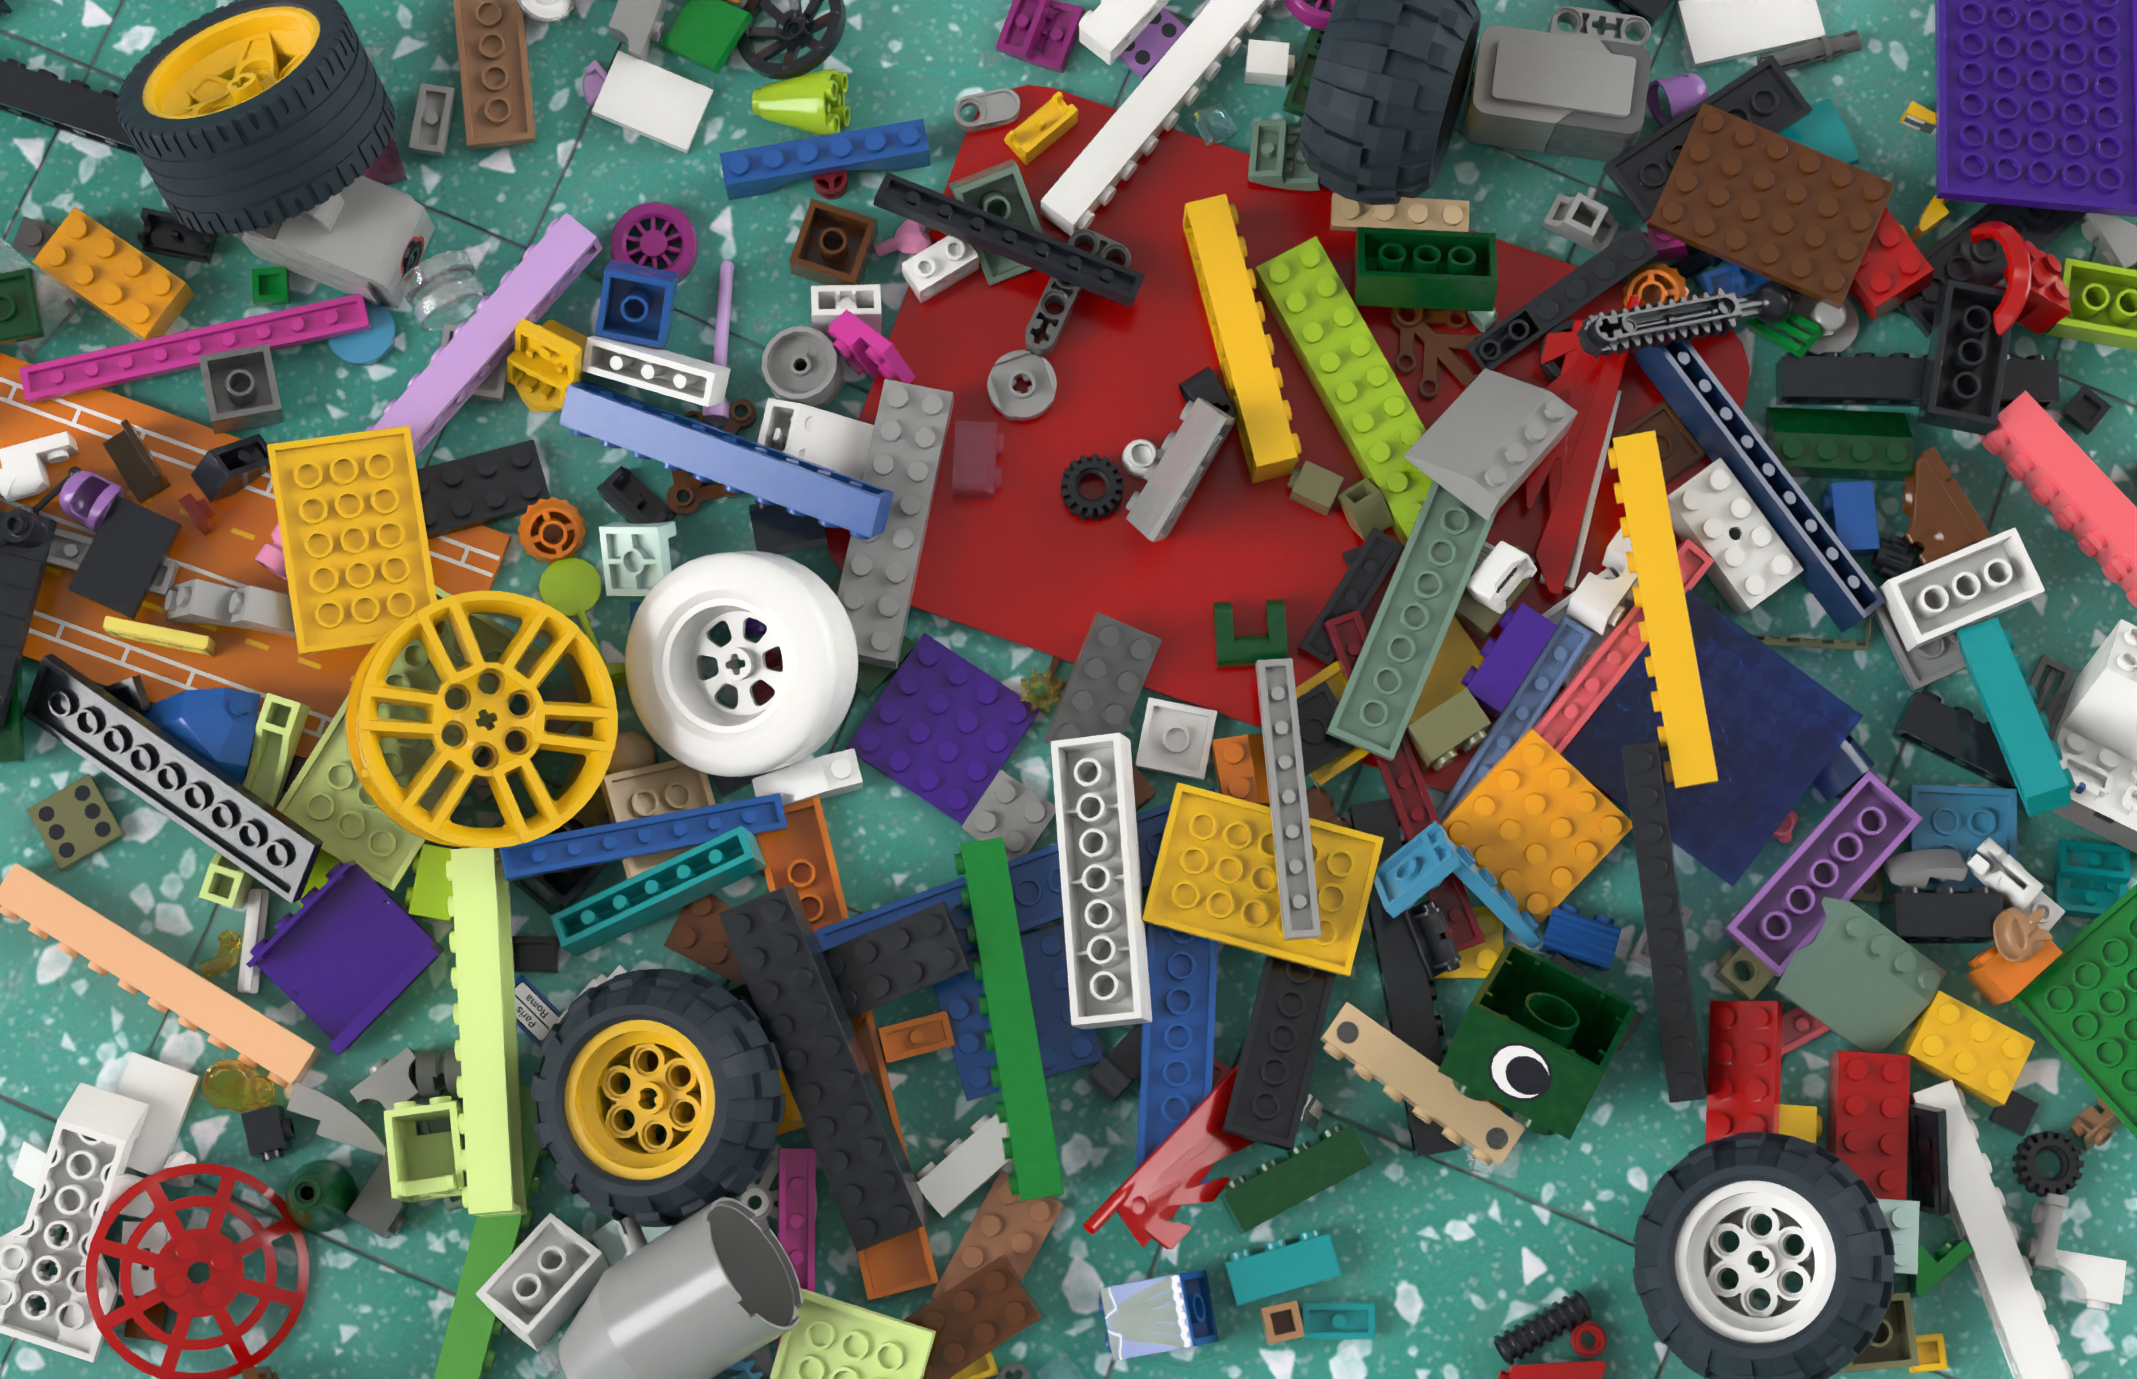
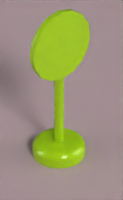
(574, 589)

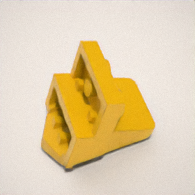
(545, 363)

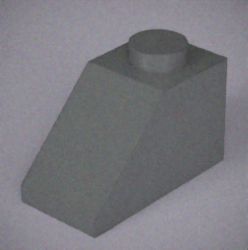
(375, 1205)

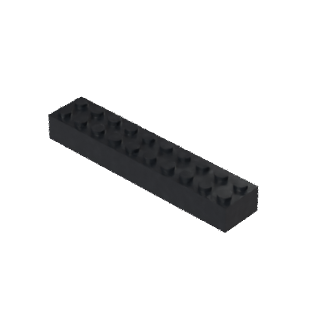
(825, 1067)

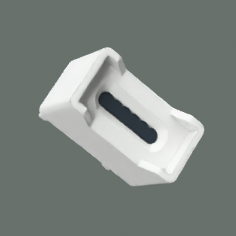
(1498, 574)

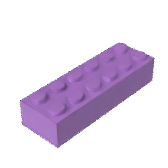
(1826, 863)

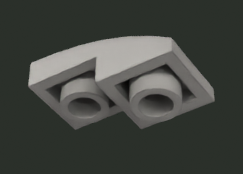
(1916, 867)

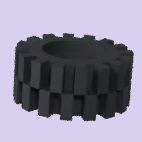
(1092, 508)
(2068, 1159)

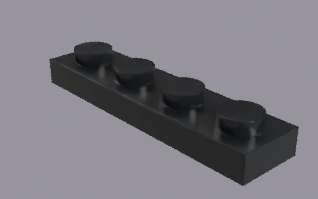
(1353, 590)

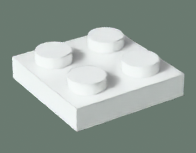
(1176, 739)

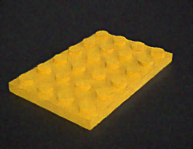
(351, 536)
(1221, 880)

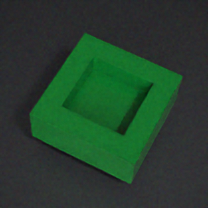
(270, 286)

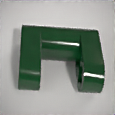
(1247, 649)

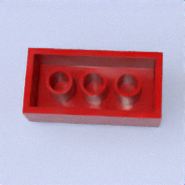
(1889, 270)
(1870, 1118)

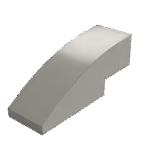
(336, 1119)

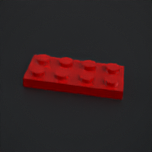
(1743, 1068)

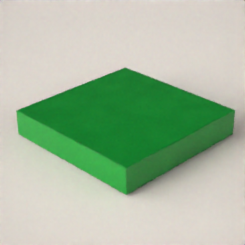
(706, 32)

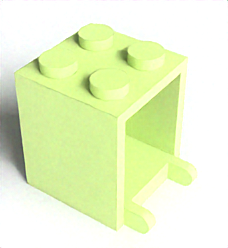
(429, 1163)

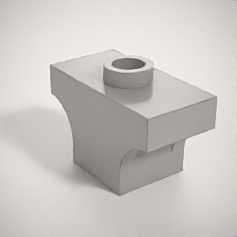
(638, 25)
(1581, 221)
(390, 1081)

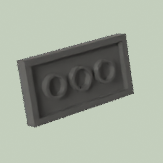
(1103, 681)

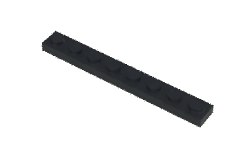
(1008, 239)

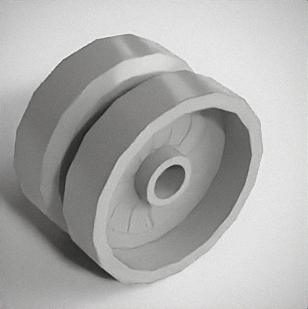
(787, 358)

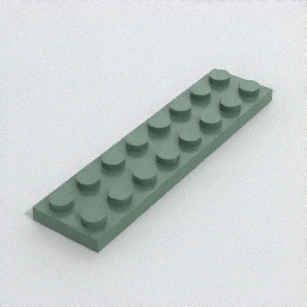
(1410, 624)

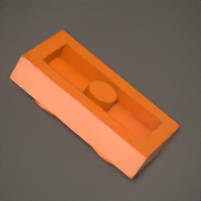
(915, 1036)

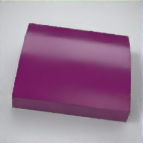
(1041, 32)

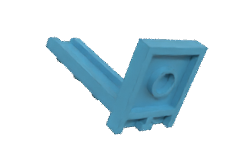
(1426, 863)

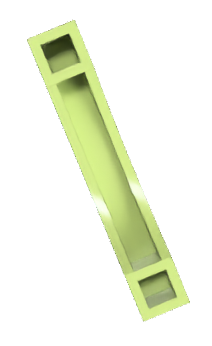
(271, 758)

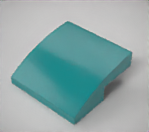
(1824, 132)
(2089, 877)

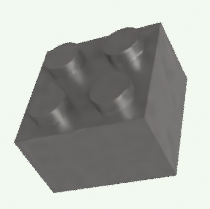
(241, 388)

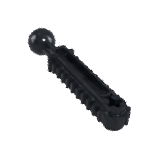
(1682, 319)

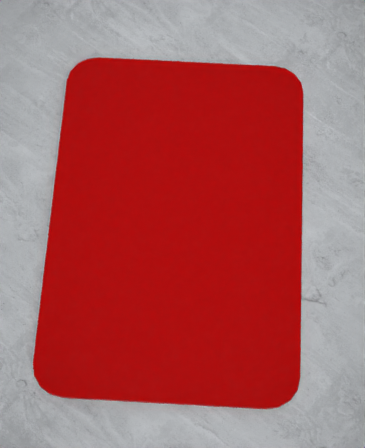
(1041, 574)

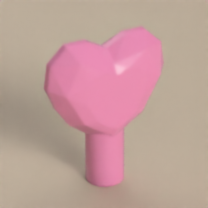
(908, 239)

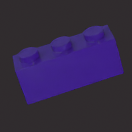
(1508, 658)

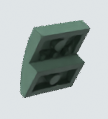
(1278, 158)

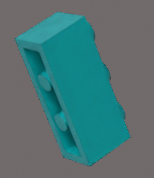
(1281, 1267)

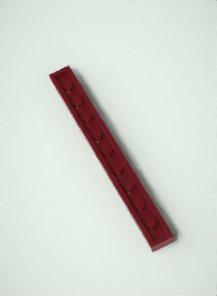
(1408, 793)

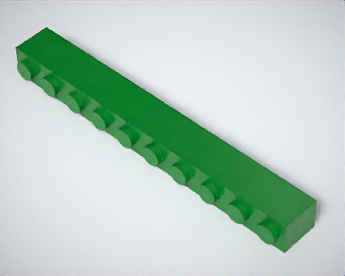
(1010, 1020)

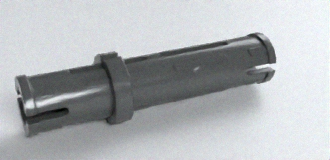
(1820, 50)

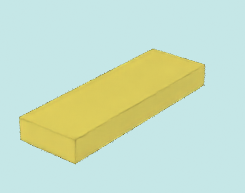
(159, 636)

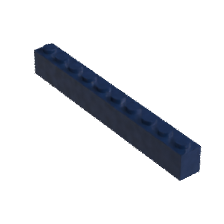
(1728, 434)

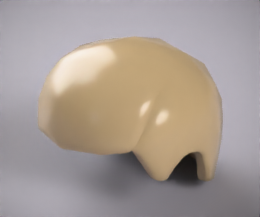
(631, 752)

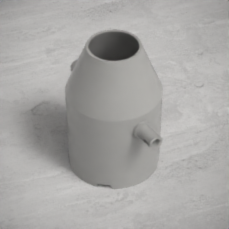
(685, 1300)

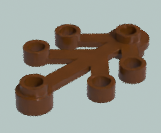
(1435, 345)
(693, 486)

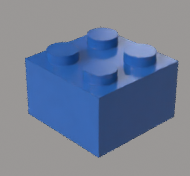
(637, 304)

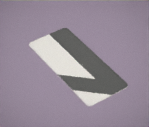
(1312, 1113)

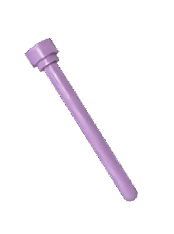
(721, 412)

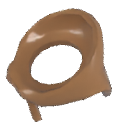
(2017, 934)

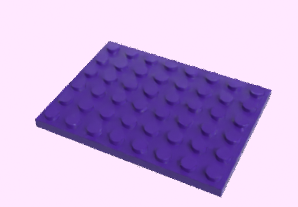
(2037, 103)

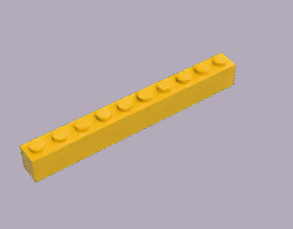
(1664, 610)

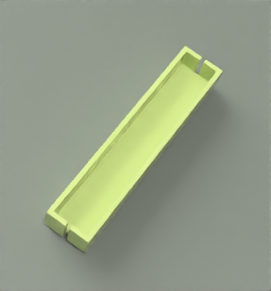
(487, 1034)

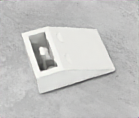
(817, 436)

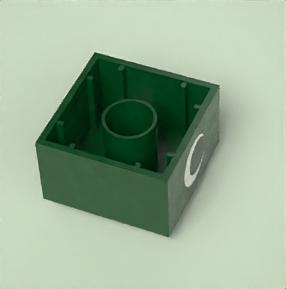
(1536, 1041)

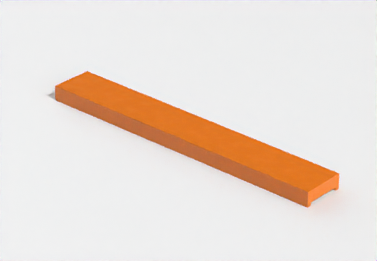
(807, 859)

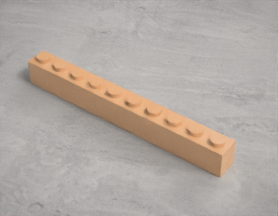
(156, 975)

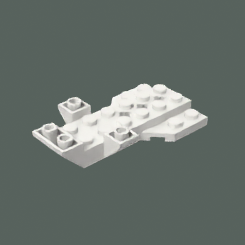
(74, 1190)

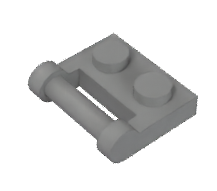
(2047, 1218)

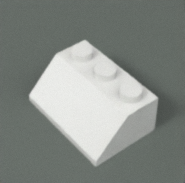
(543, 1281)

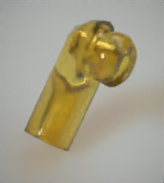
(227, 955)

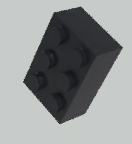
(1941, 915)

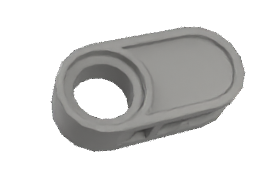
(995, 107)

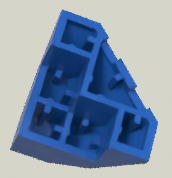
(211, 723)

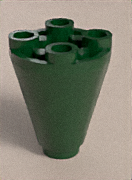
(332, 1198)

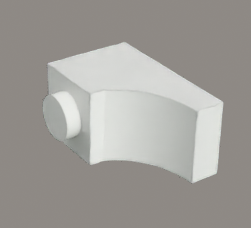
(2094, 1277)

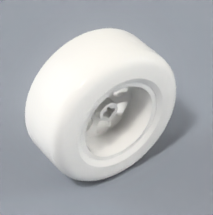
(683, 707)

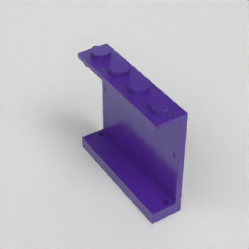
(346, 954)

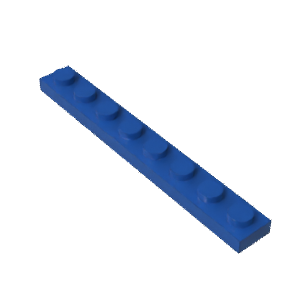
(641, 837)

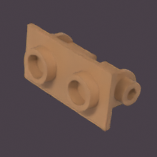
(2095, 1126)

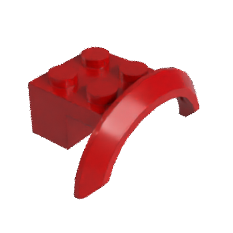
(2033, 281)

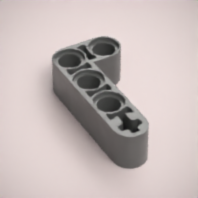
(1066, 294)

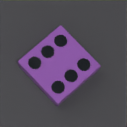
(1152, 43)

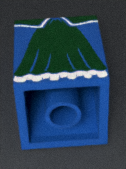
(1158, 1315)

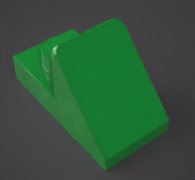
(1932, 1269)

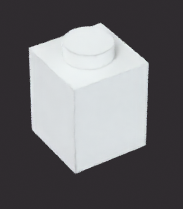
(1268, 63)

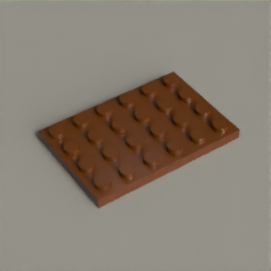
(1771, 205)

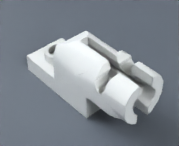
(24, 464)
(2014, 882)

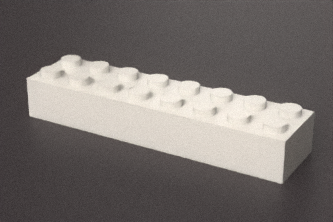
(1101, 881)

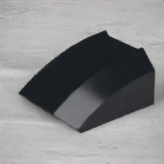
(563, 888)

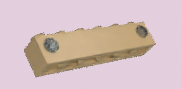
(1418, 1082)

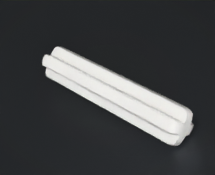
(253, 933)

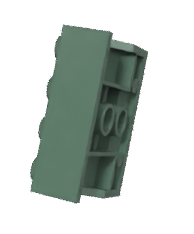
(1860, 978)

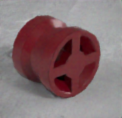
(831, 191)

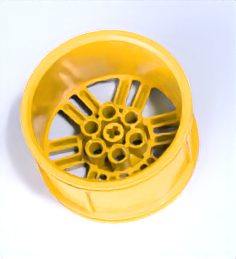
(595, 710)

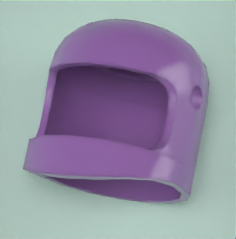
(1682, 94)
(88, 498)

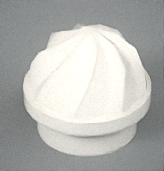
(178, 1159)

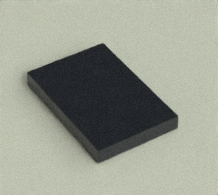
(125, 557)

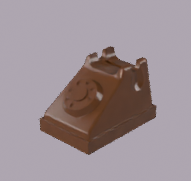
(1938, 511)

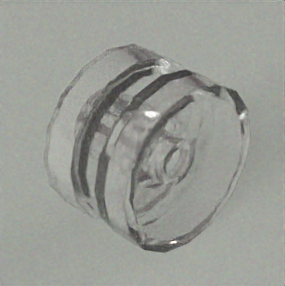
(443, 290)

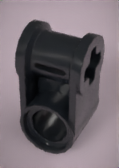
(1208, 387)

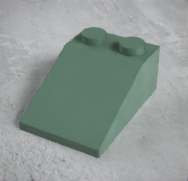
(1004, 194)

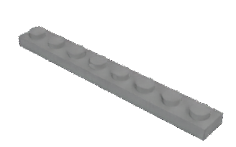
(1288, 800)

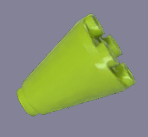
(806, 102)

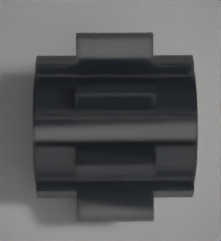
(1893, 557)

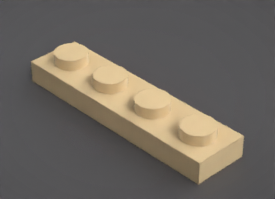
(1407, 214)

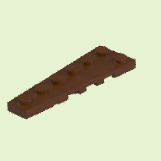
(702, 939)

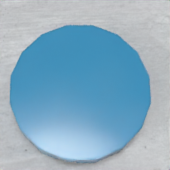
(370, 345)

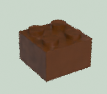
(833, 245)

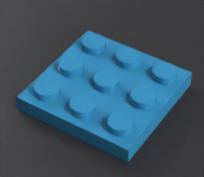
(1962, 821)

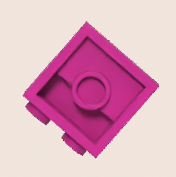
(867, 349)

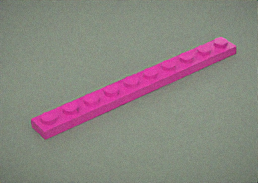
(182, 349)

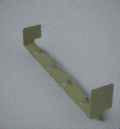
(1817, 642)

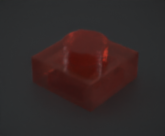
(199, 512)

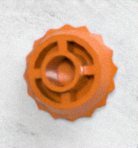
(1655, 284)
(551, 530)

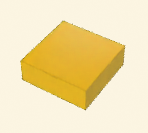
(1930, 1353)

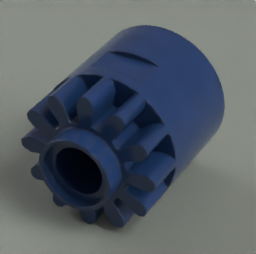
(1843, 769)

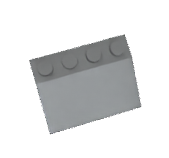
(1491, 440)
(1179, 470)

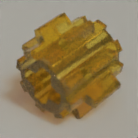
(1035, 682)

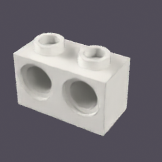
(939, 267)

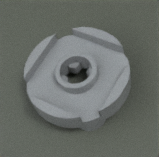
(1031, 368)

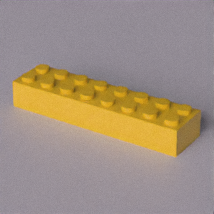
(1240, 338)

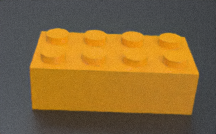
(113, 277)

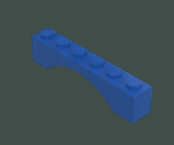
(876, 148)

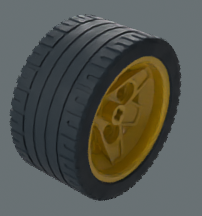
(256, 113)

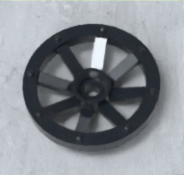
(793, 32)

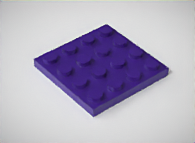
(943, 729)

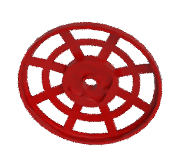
(172, 1267)

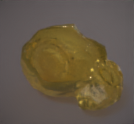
(236, 1088)

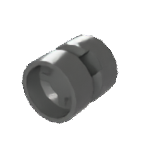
(437, 1073)

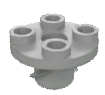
(1837, 325)

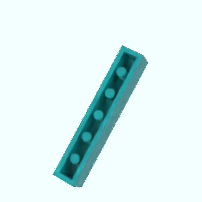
(2014, 717)
(658, 891)

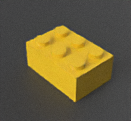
(1967, 1048)

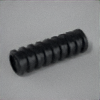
(1543, 1327)

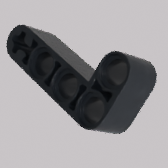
(1117, 1068)

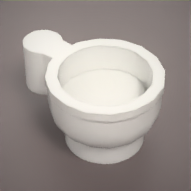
(1139, 456)

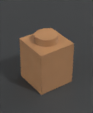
(1281, 1322)

